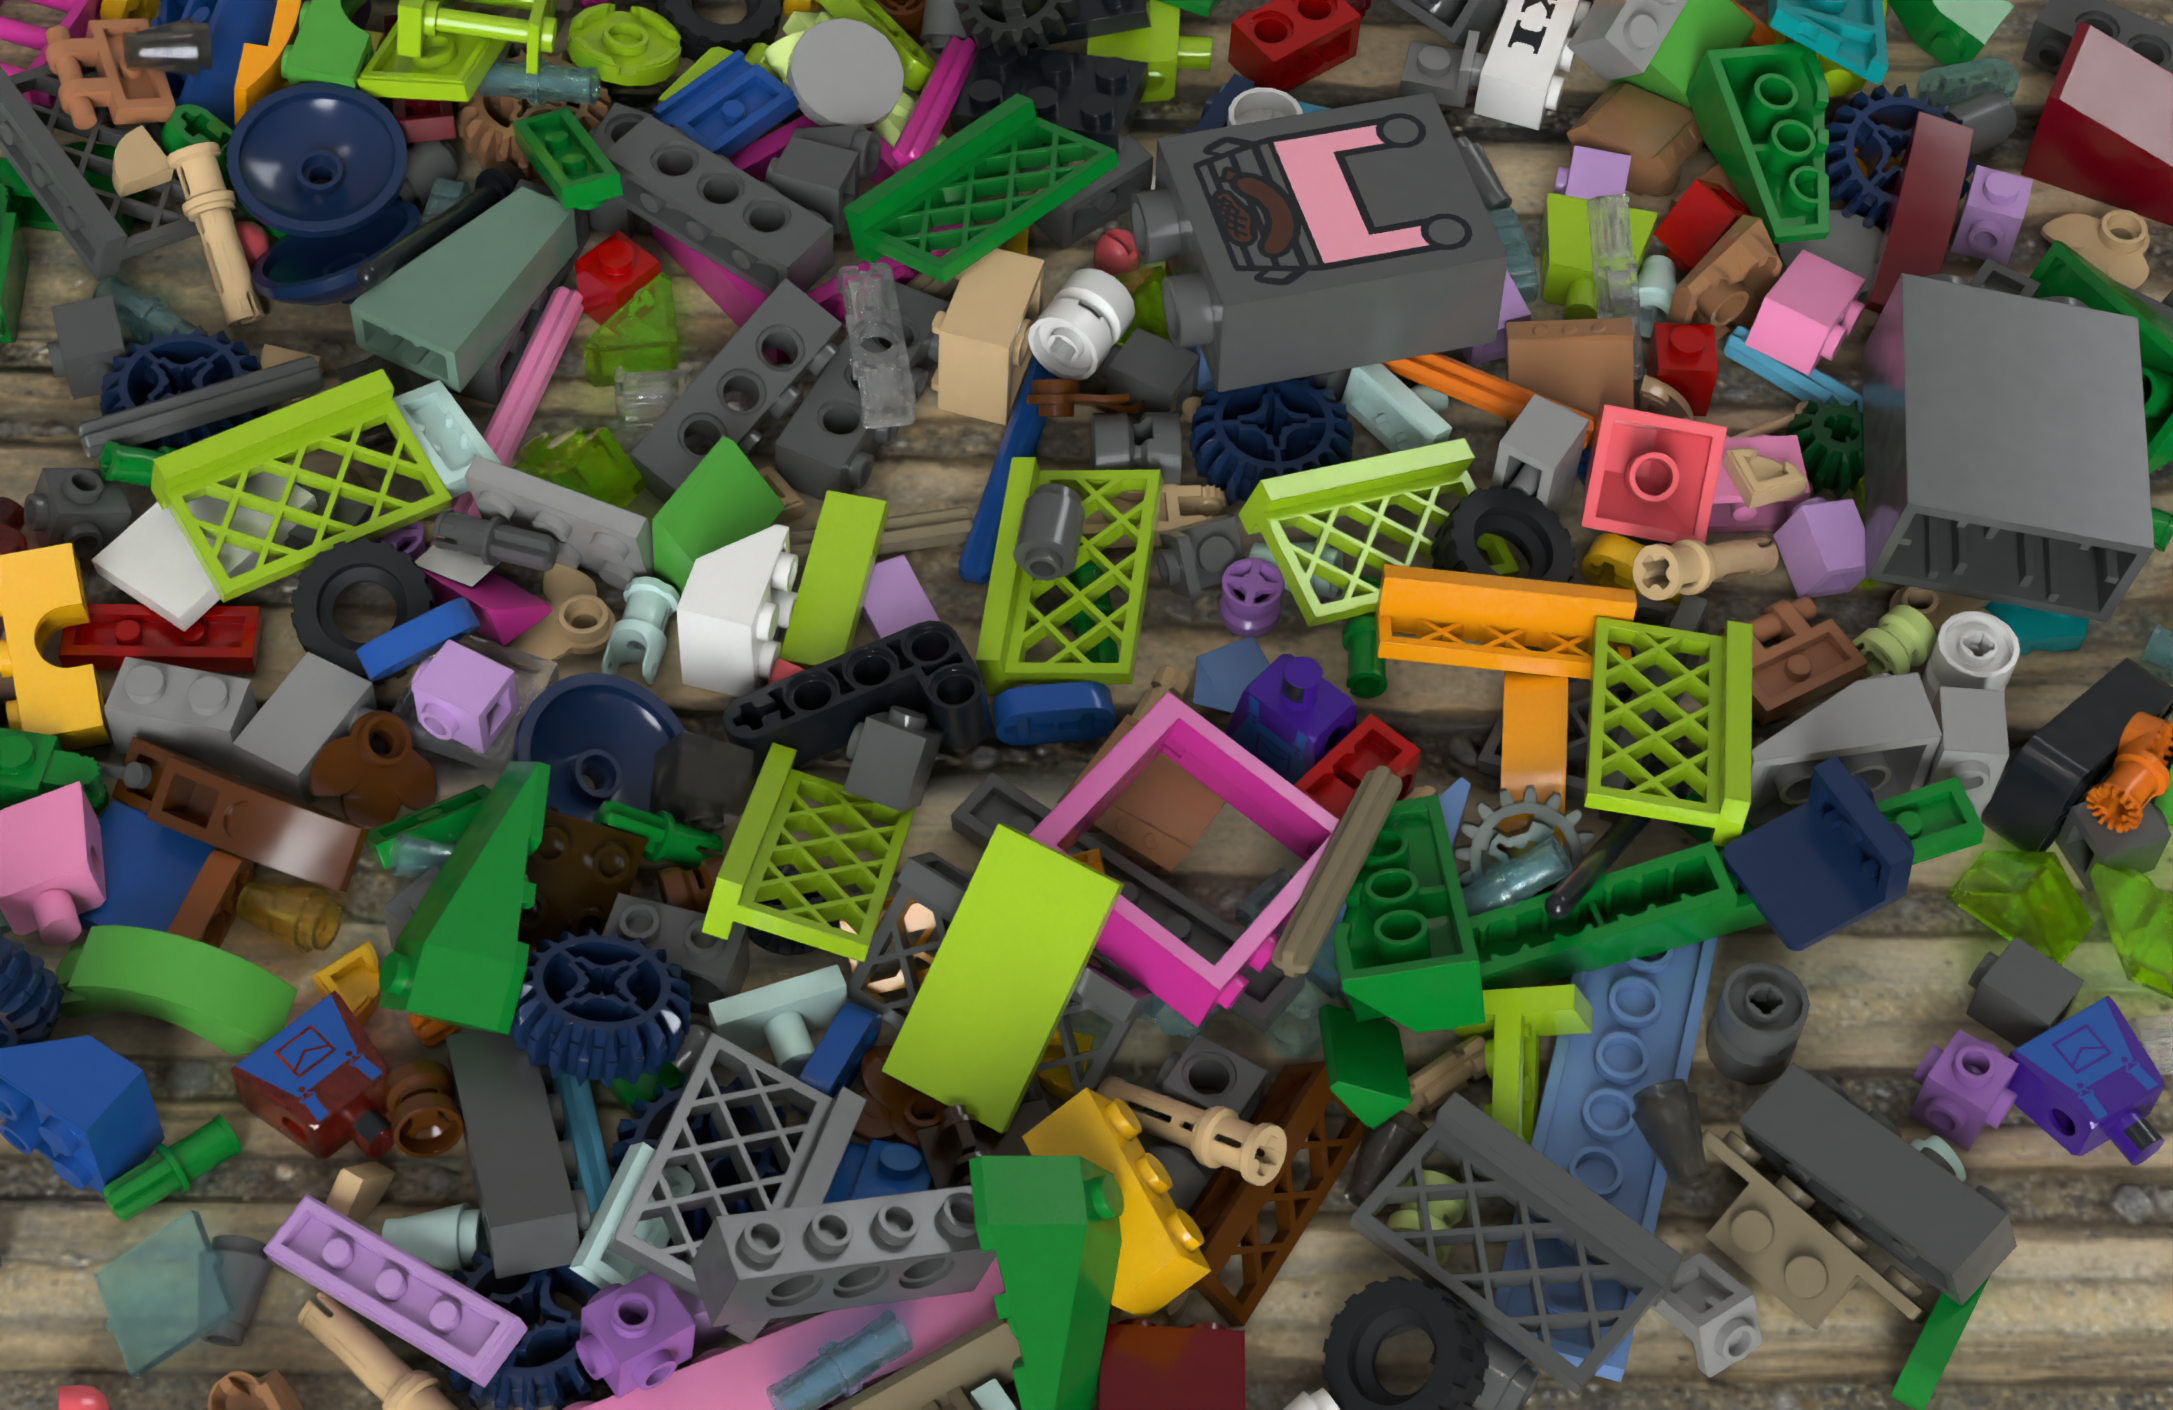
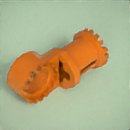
(2137, 773)

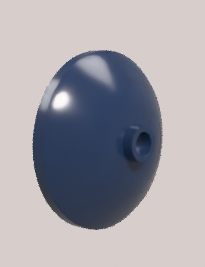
(312, 136)
(325, 268)
(598, 730)

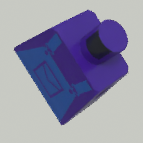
(1291, 716)
(2090, 1084)

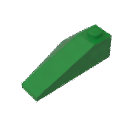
(1768, 132)
(2071, 275)
(1408, 927)
(461, 946)
(1058, 1264)

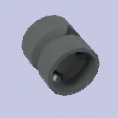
(1137, 445)
(1757, 1023)

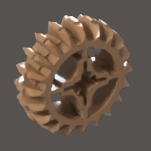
(488, 126)

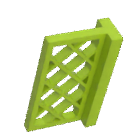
(266, 447)
(1353, 491)
(1012, 592)
(1723, 739)
(765, 842)

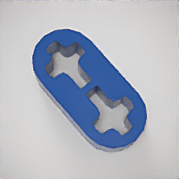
(417, 638)
(1053, 713)
(841, 1050)

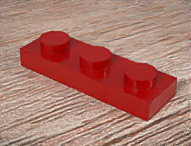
(217, 642)

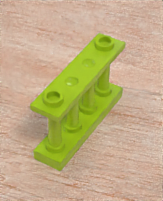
(425, 18)

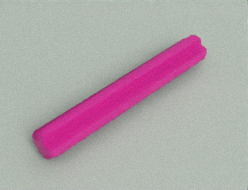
(935, 102)

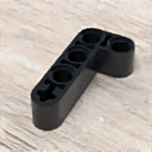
(820, 706)
(2072, 756)

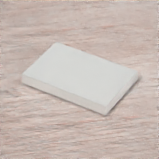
(161, 569)

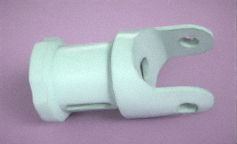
(641, 631)

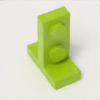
(1513, 1032)

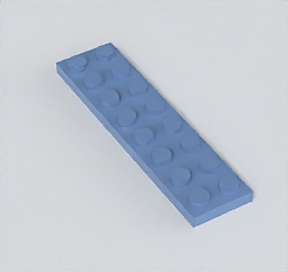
(1639, 1037)

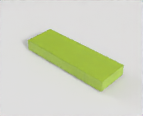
(835, 579)

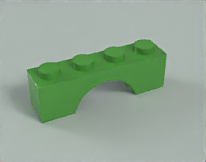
(327, 45)

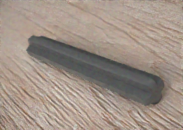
(202, 405)

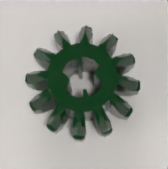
(1831, 444)

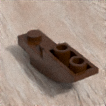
(243, 817)

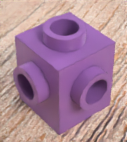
(1964, 1089)
(635, 1334)

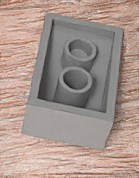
(1875, 729)

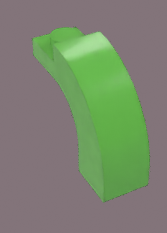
(175, 981)

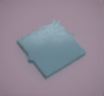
(164, 1293)

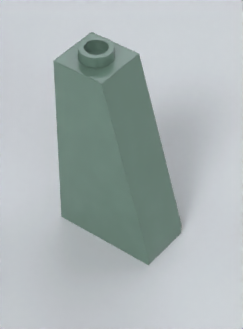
(468, 290)

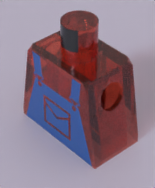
(320, 1083)

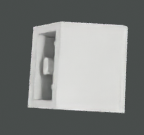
(736, 612)

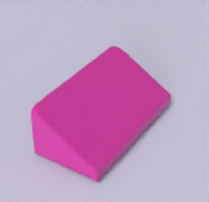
(498, 604)

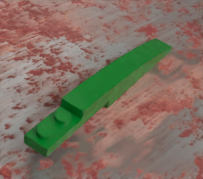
(1671, 902)

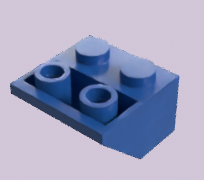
(78, 1109)

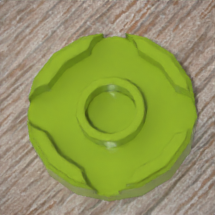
(623, 45)

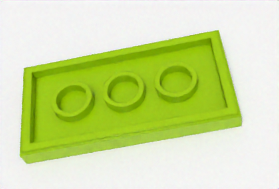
(1002, 977)

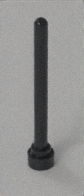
(490, 188)
(1603, 854)

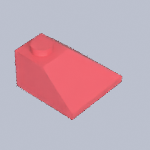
(1651, 475)

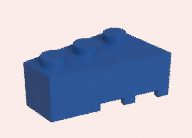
(230, 27)

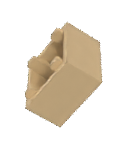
(986, 335)

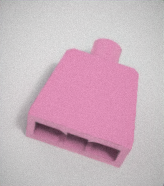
(51, 864)

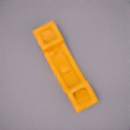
(261, 65)
(1533, 744)

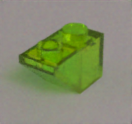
(585, 463)
(2139, 925)

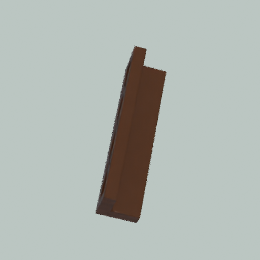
(1230, 1205)

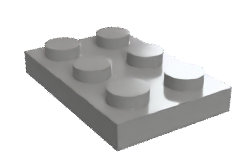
(588, 530)

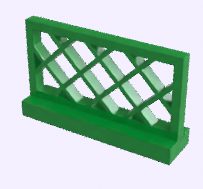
(969, 168)

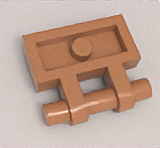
(129, 93)
(1803, 665)

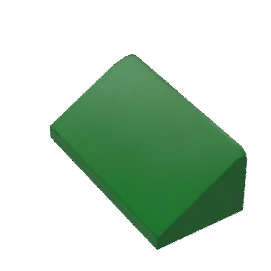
(1364, 1064)

